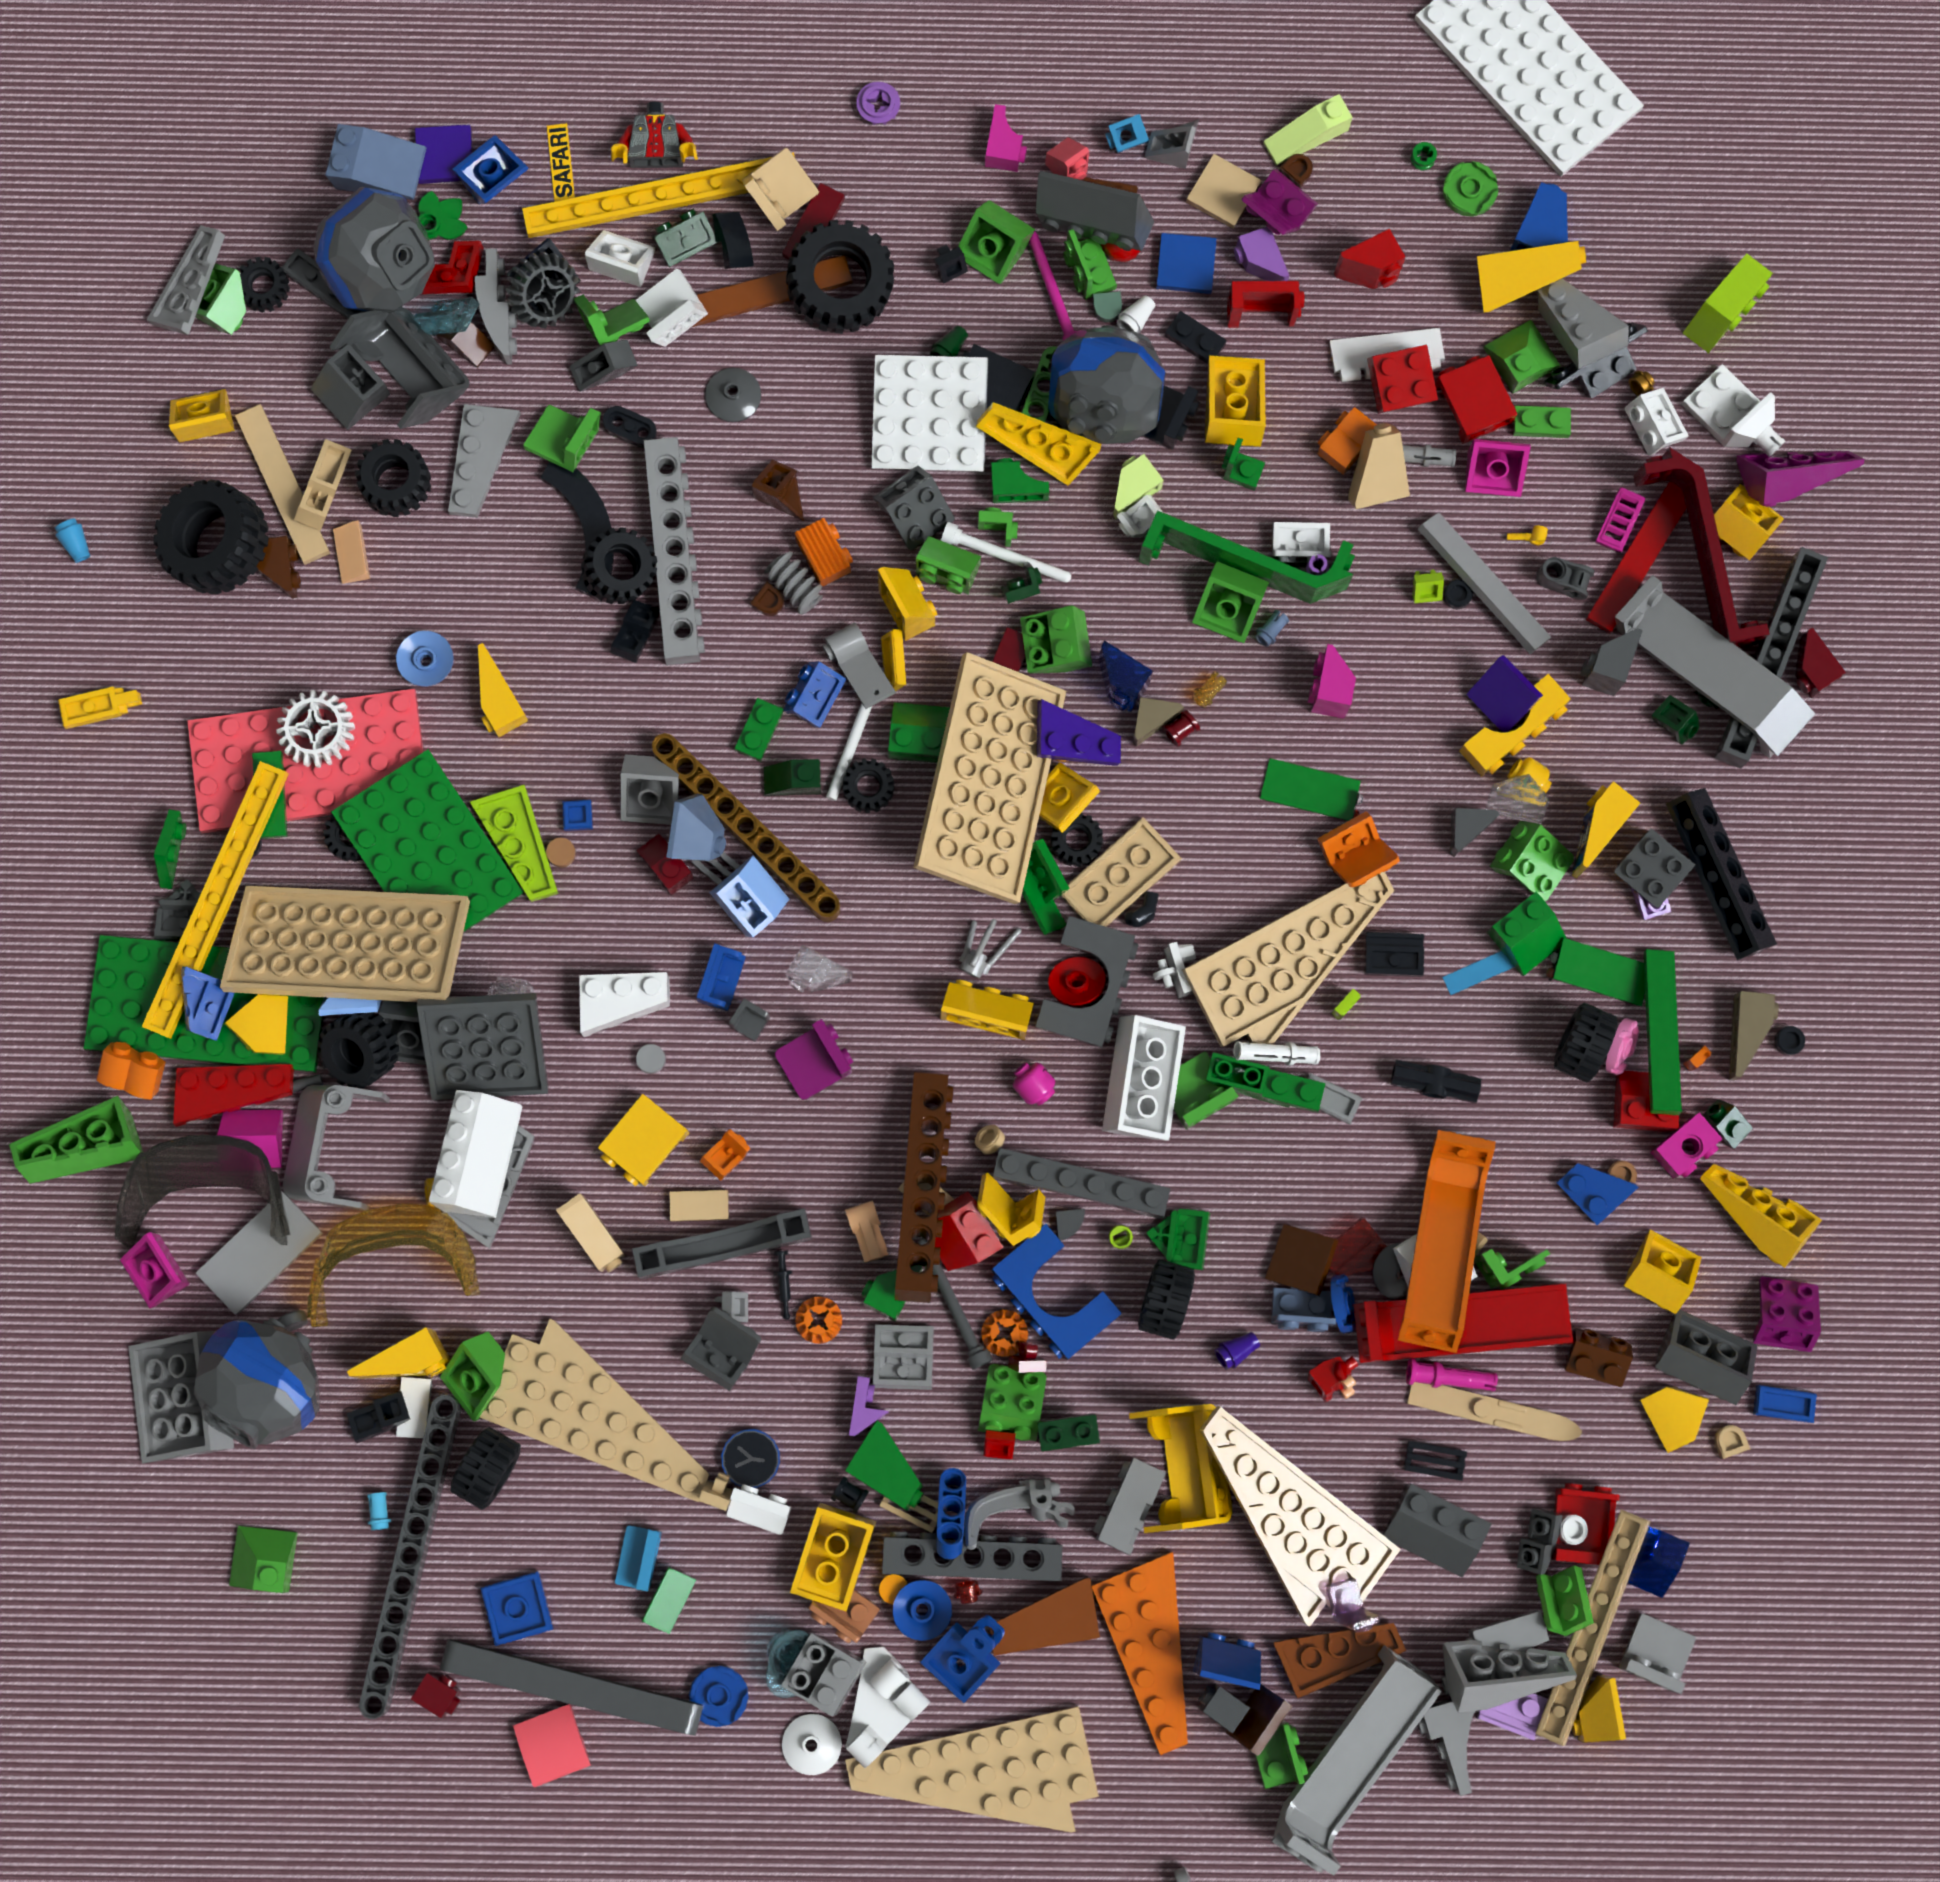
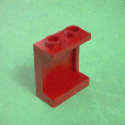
(1264, 297)
(1476, 398)
(1597, 1510)

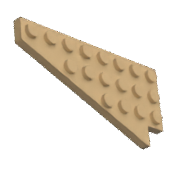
(1272, 972)
(575, 1405)
(1000, 1771)

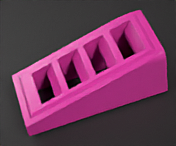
(1627, 497)

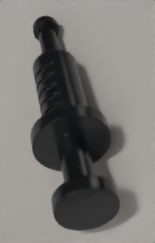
(783, 1281)

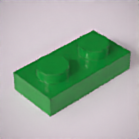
(759, 730)

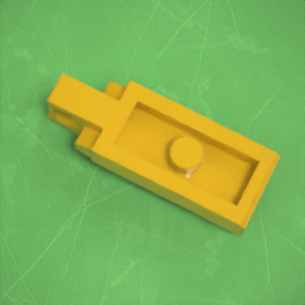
(97, 706)

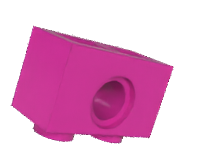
(1670, 1151)

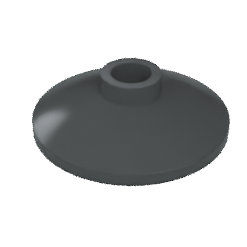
(733, 407)
(1387, 1274)

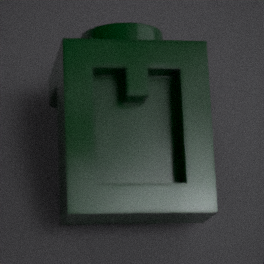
(1019, 589)
(1677, 719)

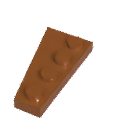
(1332, 1656)

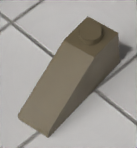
(1751, 1021)

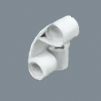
(882, 1706)

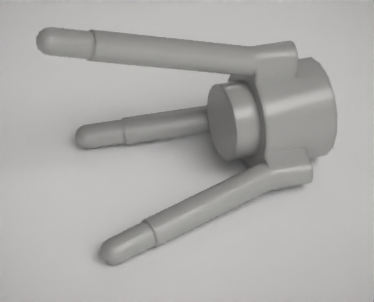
(974, 963)

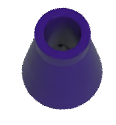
(1234, 1351)

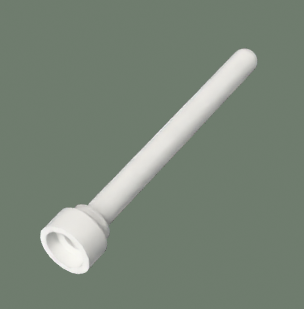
(954, 536)

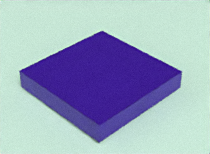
(444, 151)
(1504, 694)

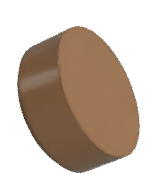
(561, 852)
(1623, 1170)

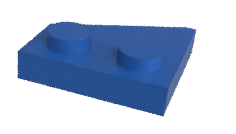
(1595, 1190)

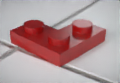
(459, 273)

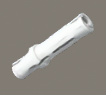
(1285, 1053)

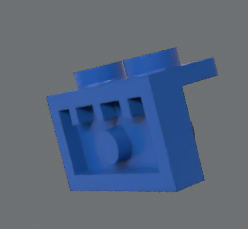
(814, 693)

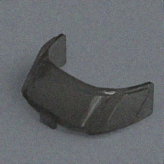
(196, 1163)

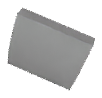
(903, 1357)

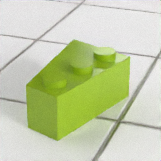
(1728, 302)

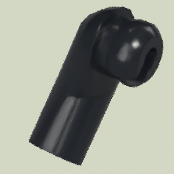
(1143, 914)

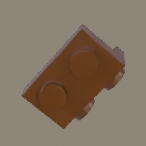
(1599, 1357)

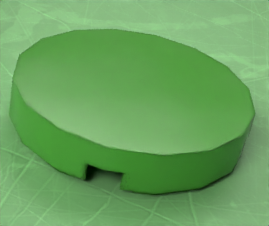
(1470, 188)

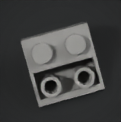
(823, 1674)

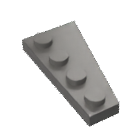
(187, 285)
(479, 453)
(485, 1228)

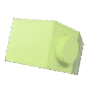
(1310, 130)

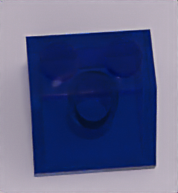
(1123, 677)

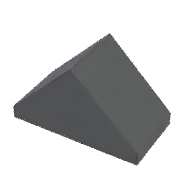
(1467, 825)

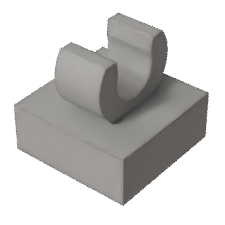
(735, 1304)

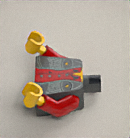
(654, 141)

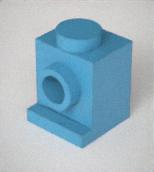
(1134, 126)

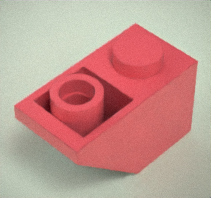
(1068, 159)

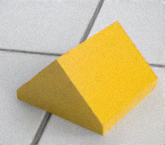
(200, 416)

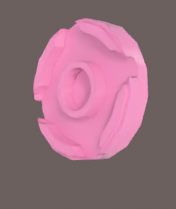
(1622, 1046)

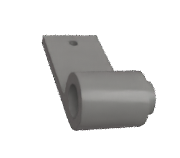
(858, 665)

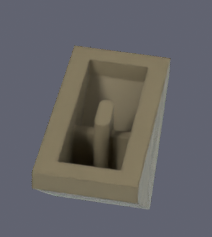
(1152, 717)

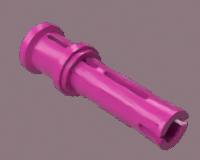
(1438, 1375)

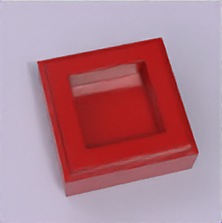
(999, 1444)

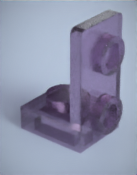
(1348, 1606)

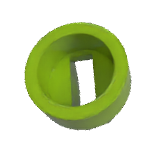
(1121, 1242)

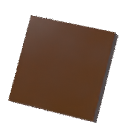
(1301, 1260)
(1261, 1720)

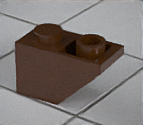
(279, 565)

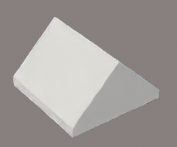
(619, 258)

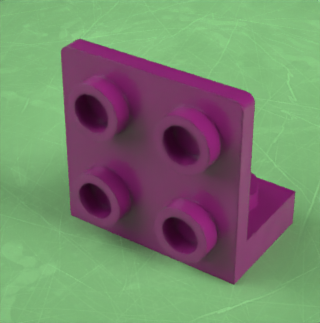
(1280, 204)
(1788, 1314)

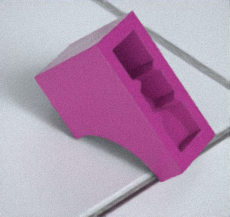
(1004, 145)

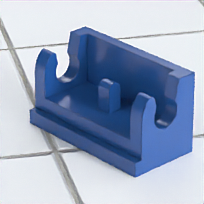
(721, 977)

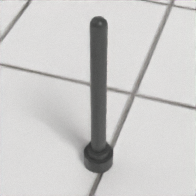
(977, 1354)

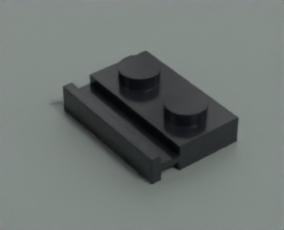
(1394, 954)

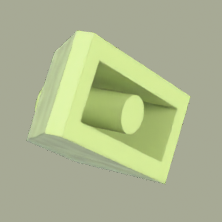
(1136, 480)

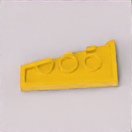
(1039, 442)

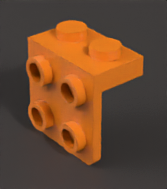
(1357, 851)

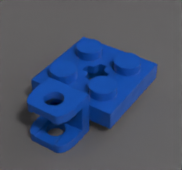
(973, 1648)

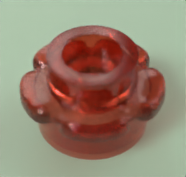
(967, 1591)

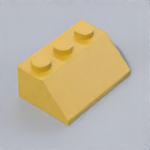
(987, 1009)

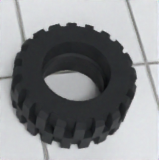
(855, 244)
(185, 521)

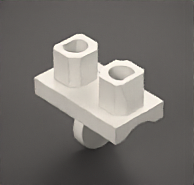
(1176, 957)

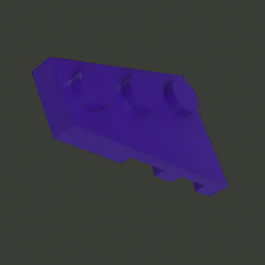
(1073, 738)

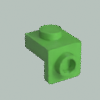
(996, 520)

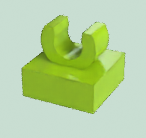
(1428, 587)

